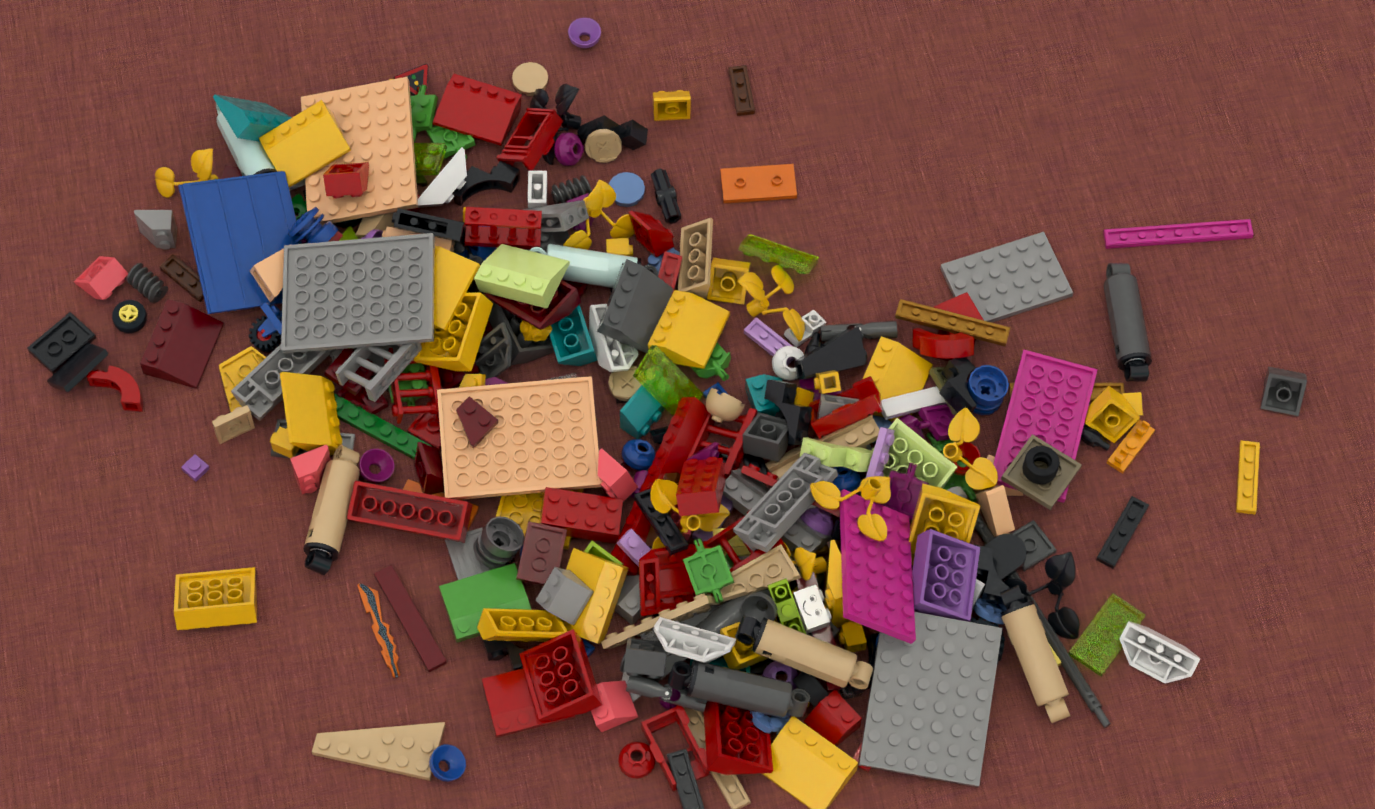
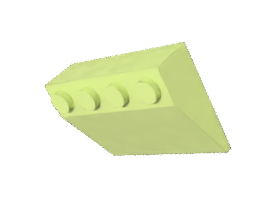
(521, 275)
(912, 448)

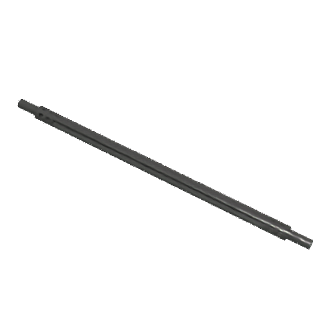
(1066, 661)

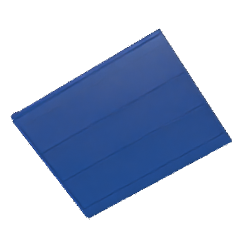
(234, 228)

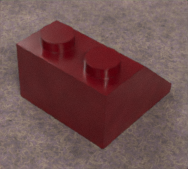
(429, 469)

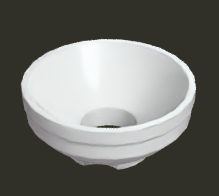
(779, 362)

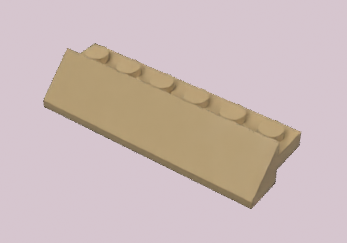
(855, 435)

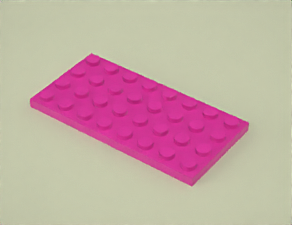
(1046, 401)
(877, 573)

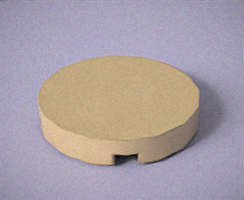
(529, 77)
(603, 145)
(623, 384)

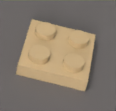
(233, 424)

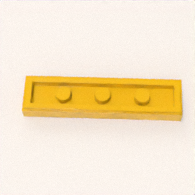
(1247, 477)

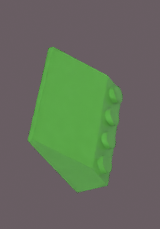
(490, 589)

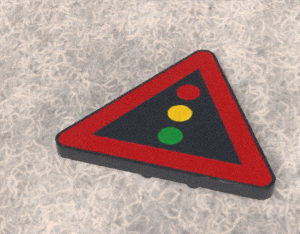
(416, 76)

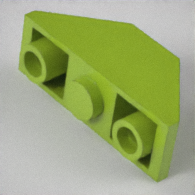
(786, 607)

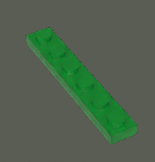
(377, 427)

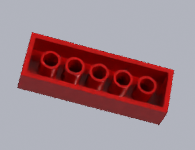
(409, 511)

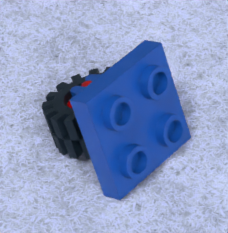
(268, 331)

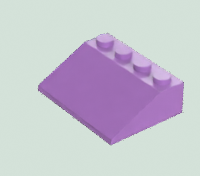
(944, 575)

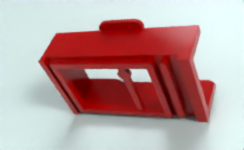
(539, 144)
(868, 403)
(665, 719)

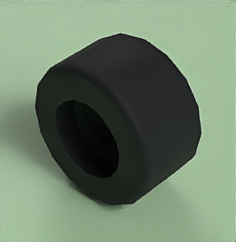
(1043, 454)
(812, 686)

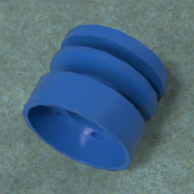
(312, 229)
(987, 388)

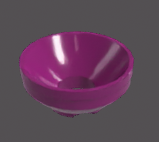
(564, 149)
(382, 460)

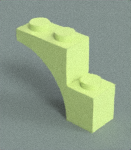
(836, 455)

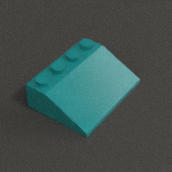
(249, 118)

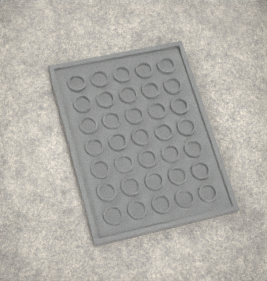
(358, 293)
(932, 700)

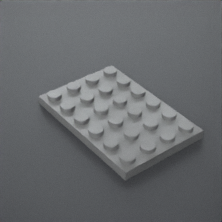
(1009, 278)

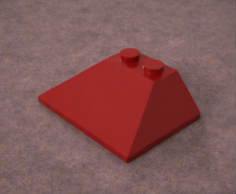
(664, 580)

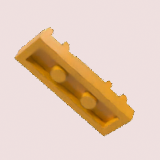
(1131, 446)

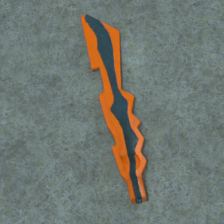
(380, 629)

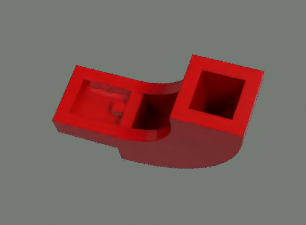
(943, 346)
(120, 381)

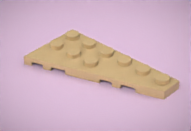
(701, 604)
(391, 749)

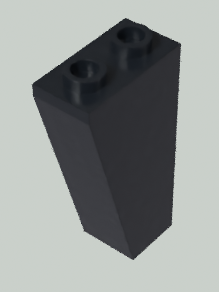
(426, 224)
(836, 354)

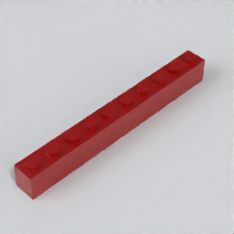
(669, 459)

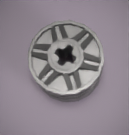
(498, 542)

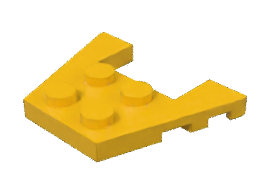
(236, 369)

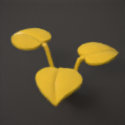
(201, 164)
(601, 196)
(760, 303)
(967, 428)
(871, 488)
(664, 498)
(807, 563)

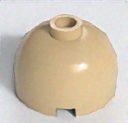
(723, 406)

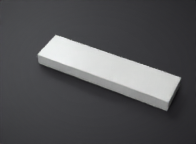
(911, 402)

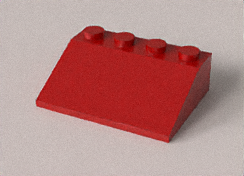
(477, 109)
(560, 677)
(512, 704)
(735, 742)

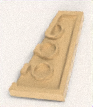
(761, 572)

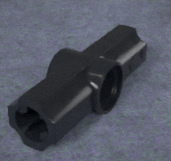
(665, 196)

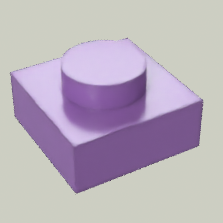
(195, 467)

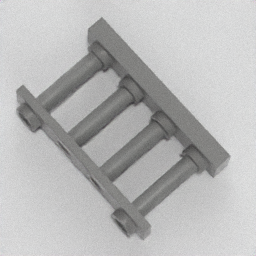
(385, 374)

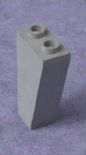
(561, 216)

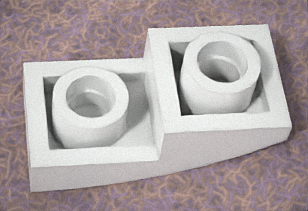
(812, 324)

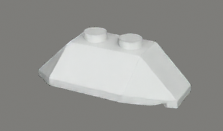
(446, 182)
(609, 352)
(692, 641)
(1157, 654)

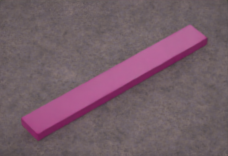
(1178, 233)

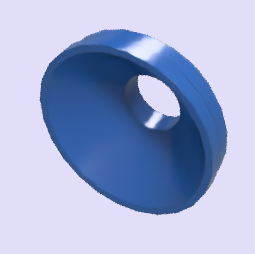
(635, 458)
(848, 481)
(454, 759)

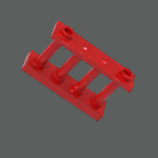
(495, 236)
(432, 376)
(734, 453)
(725, 535)

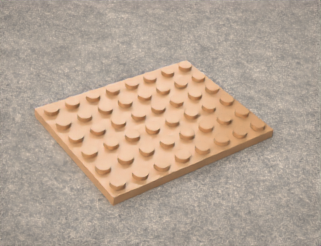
(378, 131)
(540, 441)

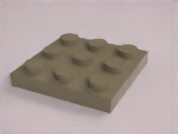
(1047, 493)

